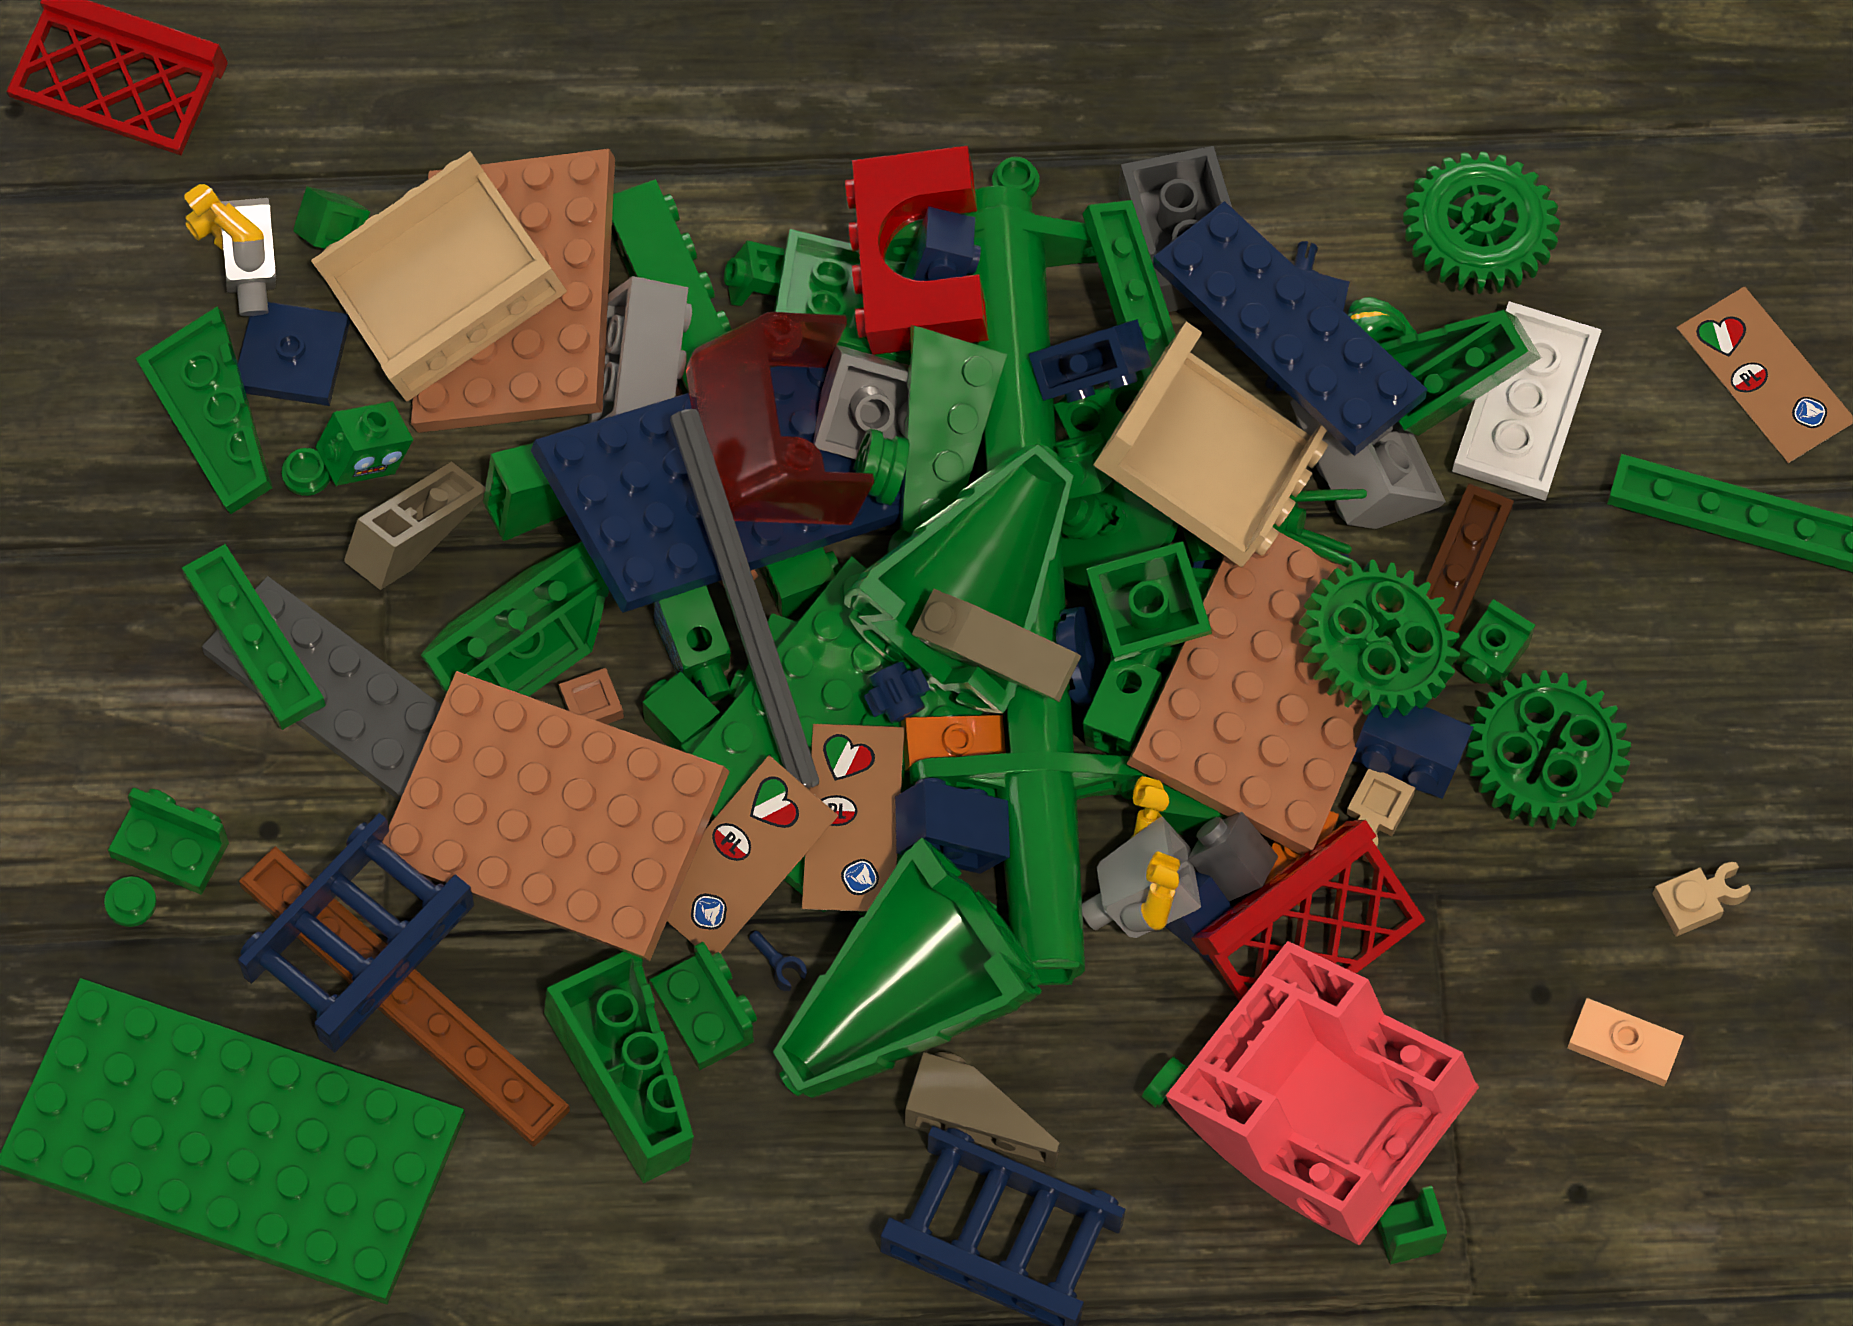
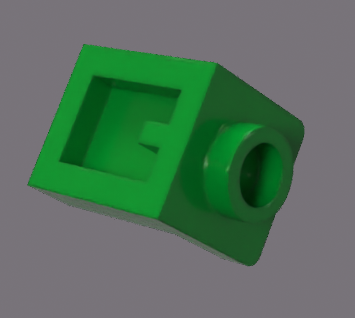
(753, 269)

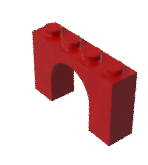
(887, 197)

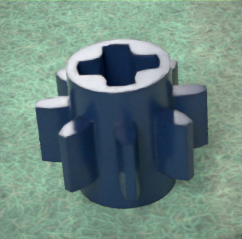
(897, 692)

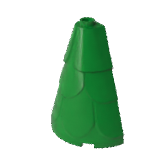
(980, 549)
(907, 979)

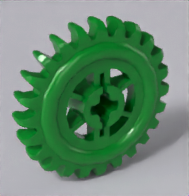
(1472, 245)

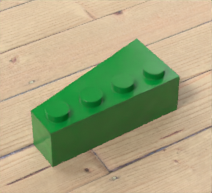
(622, 1056)

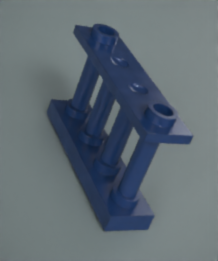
(372, 978)
(1009, 1280)

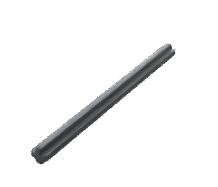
(743, 597)

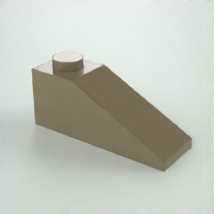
(411, 524)
(995, 645)
(962, 1098)

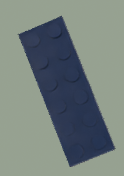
(1289, 328)

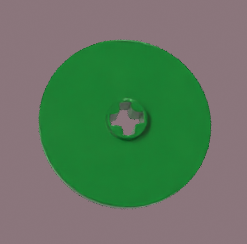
(1136, 531)

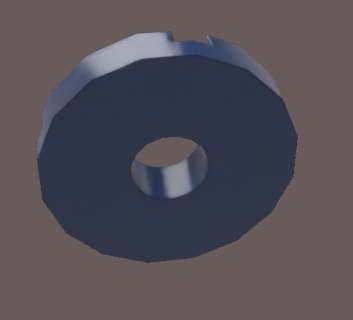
(1080, 635)

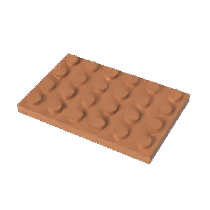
(558, 355)
(1241, 707)
(555, 814)

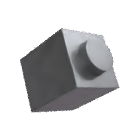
(1233, 855)

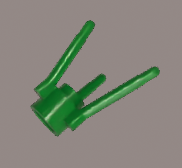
(1321, 545)

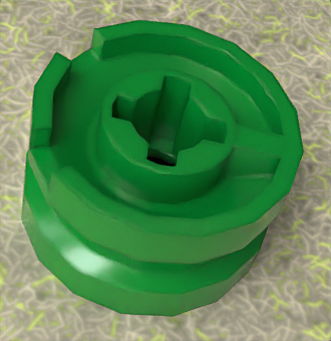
(886, 462)

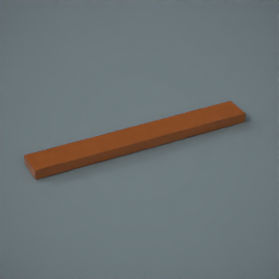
(422, 1011)

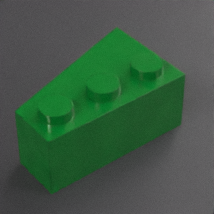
(1461, 363)

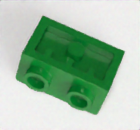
(170, 840)
(705, 1007)

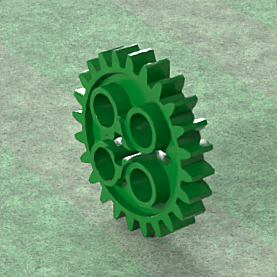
(1379, 638)
(1590, 769)

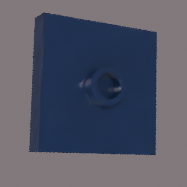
(293, 353)

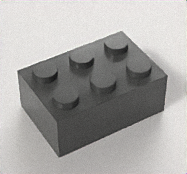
(1170, 198)

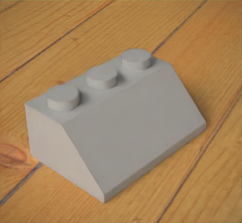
(643, 345)
(858, 396)
(1389, 470)

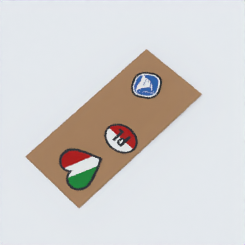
(1766, 374)
(859, 782)
(747, 855)

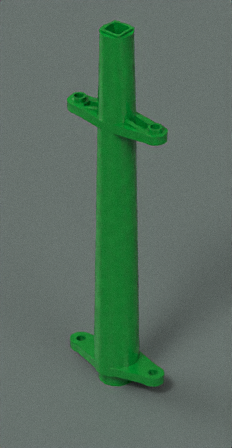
(1039, 768)

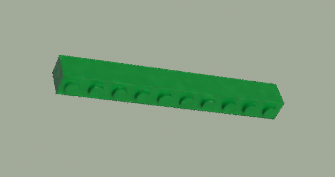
(656, 250)

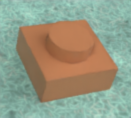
(592, 697)

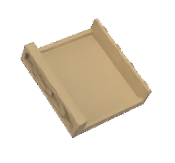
(438, 276)
(1210, 453)

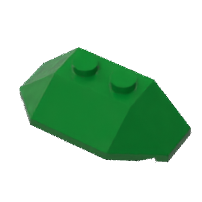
(526, 627)

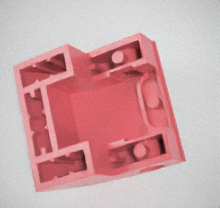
(1322, 1093)

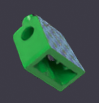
(692, 623)

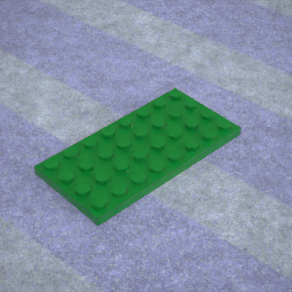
(232, 1140)

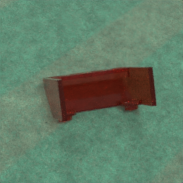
(733, 391)

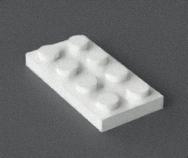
(1524, 421)

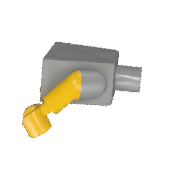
(244, 236)
(1149, 875)

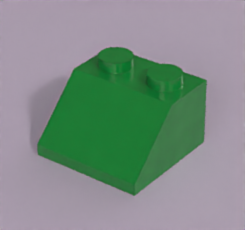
(1147, 601)

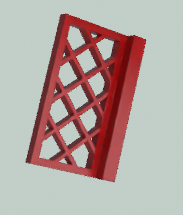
(141, 40)
(1295, 886)

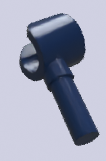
(778, 961)

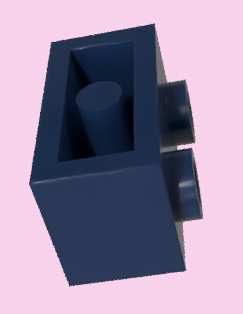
(943, 247)
(1089, 360)
(1413, 747)
(958, 822)

